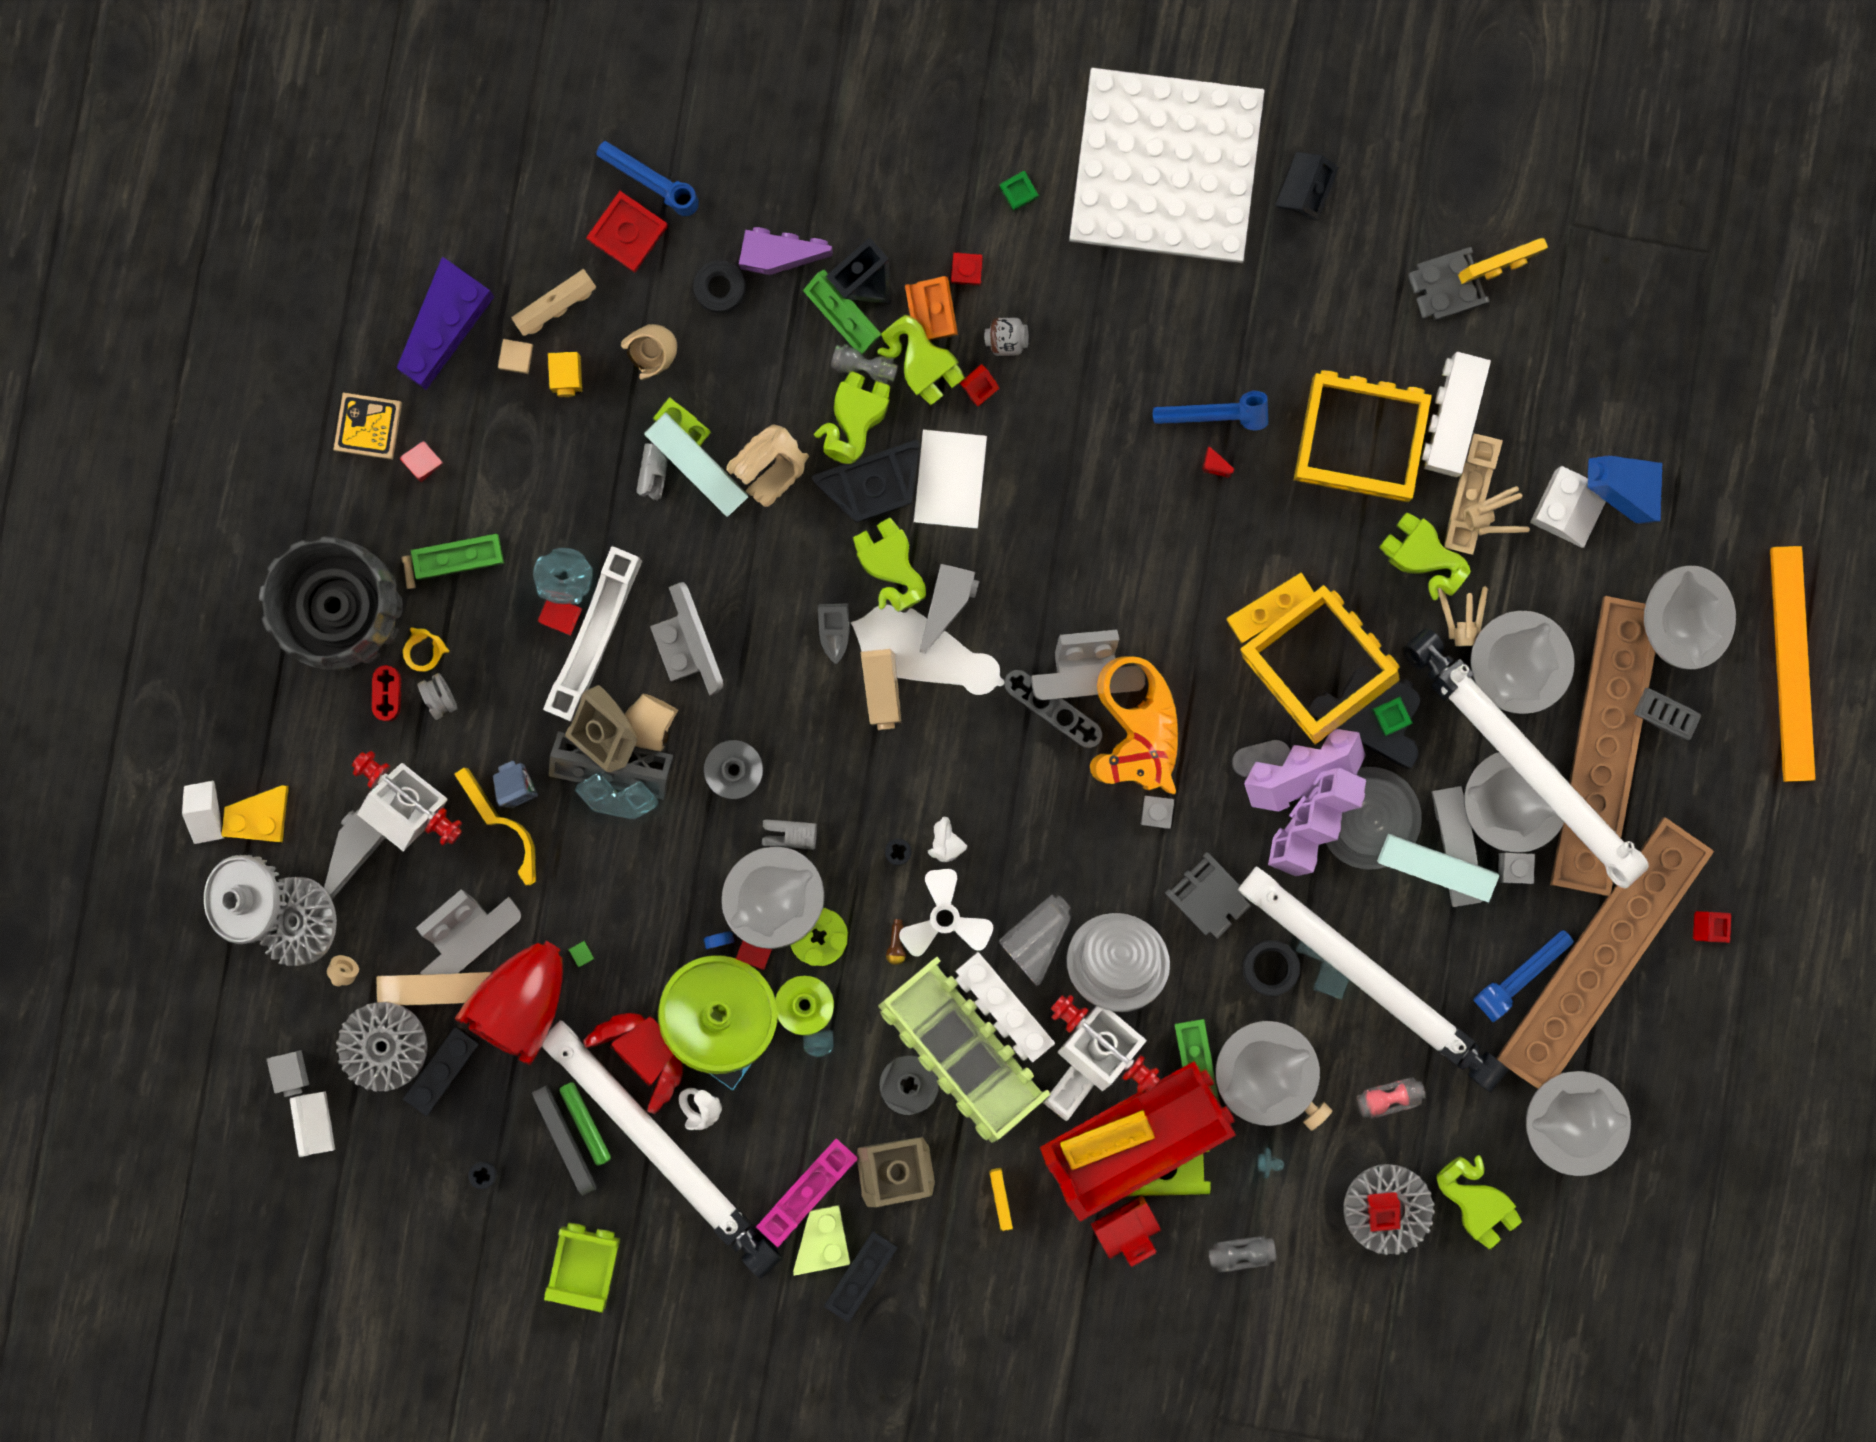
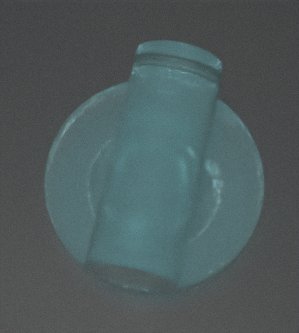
(818, 1043)
(1265, 1162)

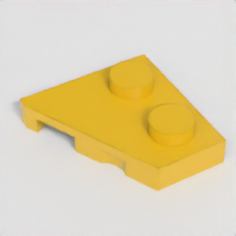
(258, 816)

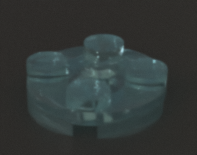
(567, 590)

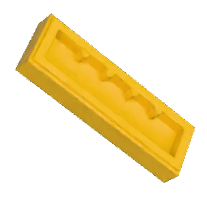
(1493, 266)
(1269, 608)
(1107, 1140)

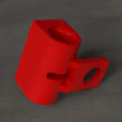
(1128, 1231)

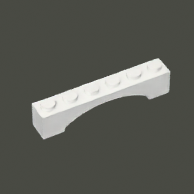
(606, 605)

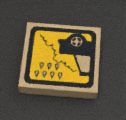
(367, 426)

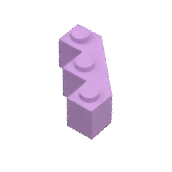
(1275, 786)
(1316, 821)

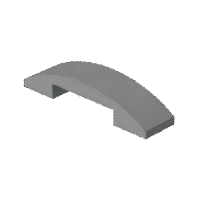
(1455, 834)

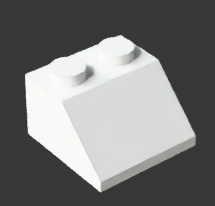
(1568, 507)

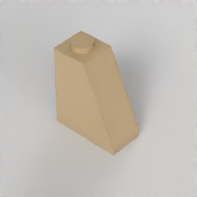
(881, 688)

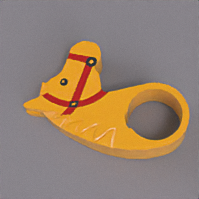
(1152, 733)

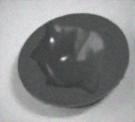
(1386, 809)

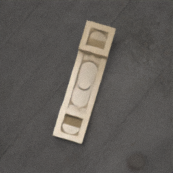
(1471, 490)
(428, 988)

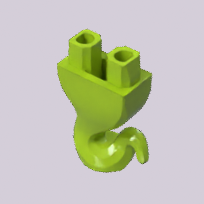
(923, 360)
(856, 414)
(1424, 553)
(890, 563)
(1479, 1204)

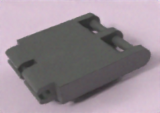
(1443, 288)
(1209, 897)

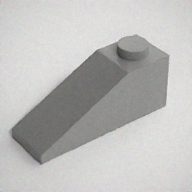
(949, 599)
(352, 848)

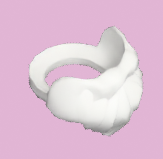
(946, 844)
(709, 1107)

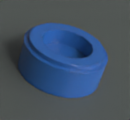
(719, 939)

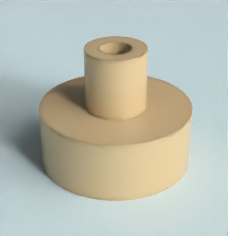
(342, 970)
(1316, 1115)

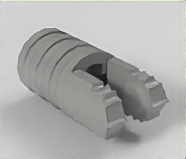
(652, 472)
(797, 834)

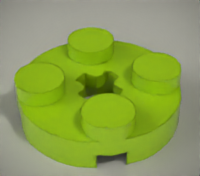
(834, 945)

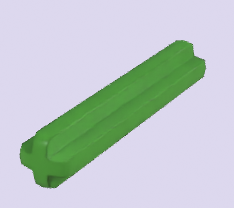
(585, 1123)

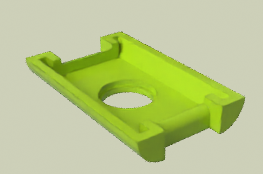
(1187, 1181)

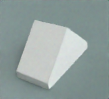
(202, 812)

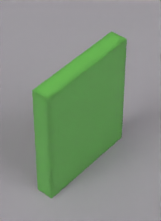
(581, 954)

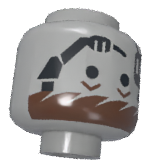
(1007, 336)

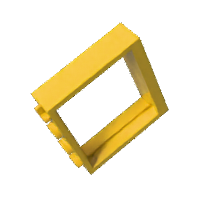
(1355, 483)
(1318, 730)

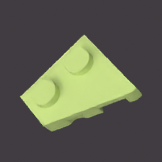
(822, 1242)

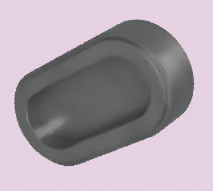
(1270, 752)

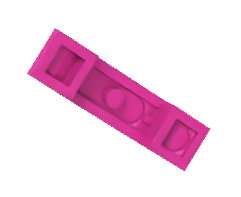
(806, 1192)

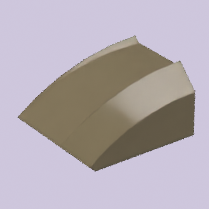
(602, 730)
(895, 1172)

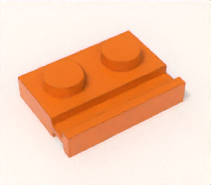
(932, 307)

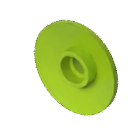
(802, 1021)

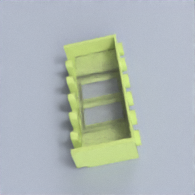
(962, 1052)

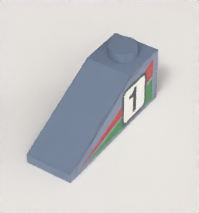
(513, 785)

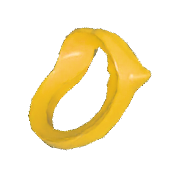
(417, 636)

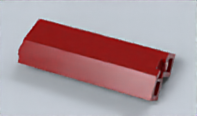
(1184, 1124)

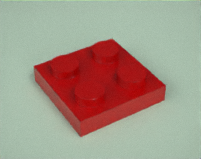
(627, 231)

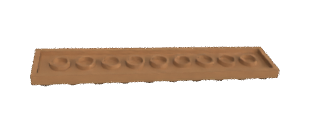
(1606, 738)
(1604, 956)

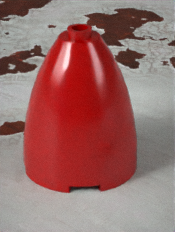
(517, 1002)

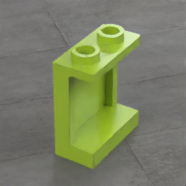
(583, 1267)

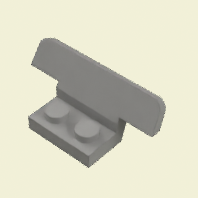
(685, 644)
(1079, 663)
(464, 931)

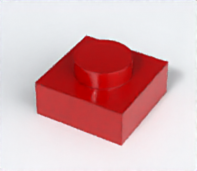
(966, 269)
(979, 385)

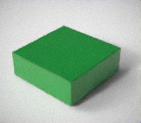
(1018, 190)
(1392, 716)

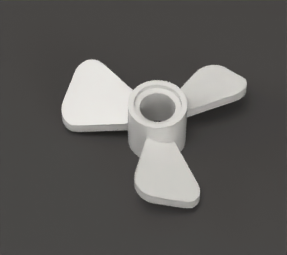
(973, 930)

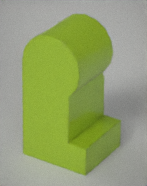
(685, 420)

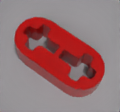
(379, 693)

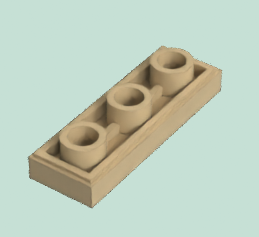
(554, 303)

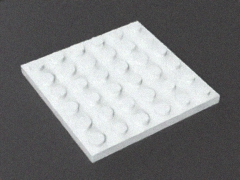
(1166, 165)

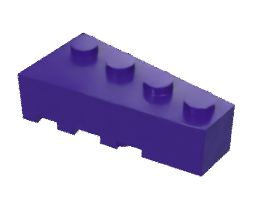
(443, 322)

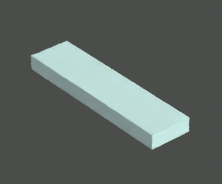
(696, 464)
(1438, 868)

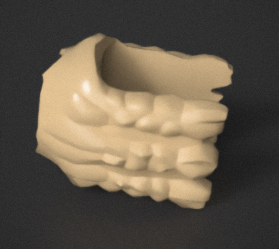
(758, 453)

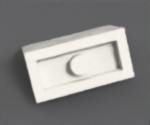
(312, 1123)

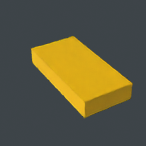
(1000, 1199)

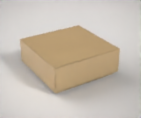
(515, 356)

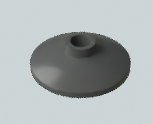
(717, 769)

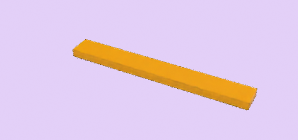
(1792, 664)

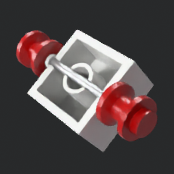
(403, 804)
(1103, 1046)

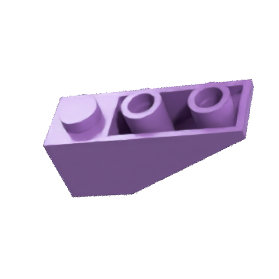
(774, 253)

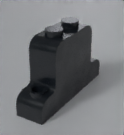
(1394, 746)

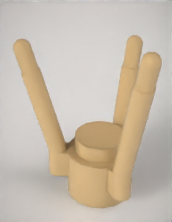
(1482, 514)
(1467, 631)

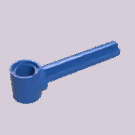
(650, 178)
(1251, 412)
(1496, 999)

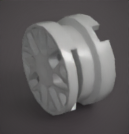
(437, 696)

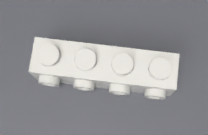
(1456, 414)
(1009, 1012)

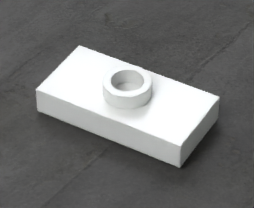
(1068, 1093)

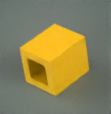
(565, 373)

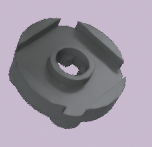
(894, 1093)

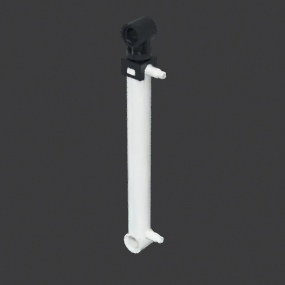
(1622, 860)
(1372, 979)
(660, 1149)

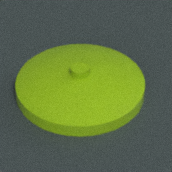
(717, 1014)

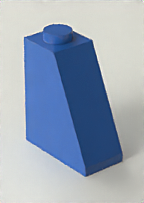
(1628, 486)

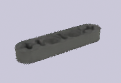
(1051, 711)
(564, 1140)

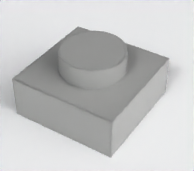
(1157, 812)

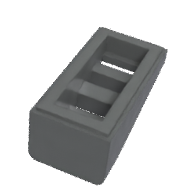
(1683, 723)

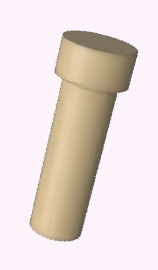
(409, 573)

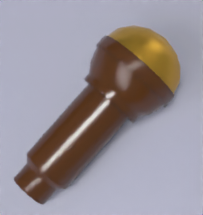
(896, 952)

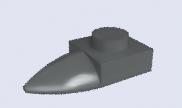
(834, 629)

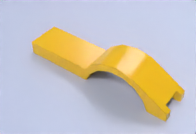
(527, 871)

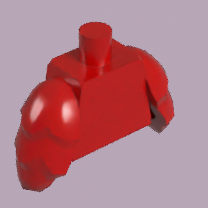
(644, 1051)

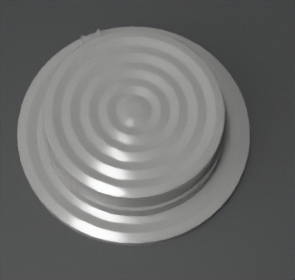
(1690, 617)
(1522, 661)
(1507, 809)
(772, 897)
(1118, 962)
(1267, 1073)
(1578, 1123)

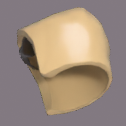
(651, 349)
(651, 721)

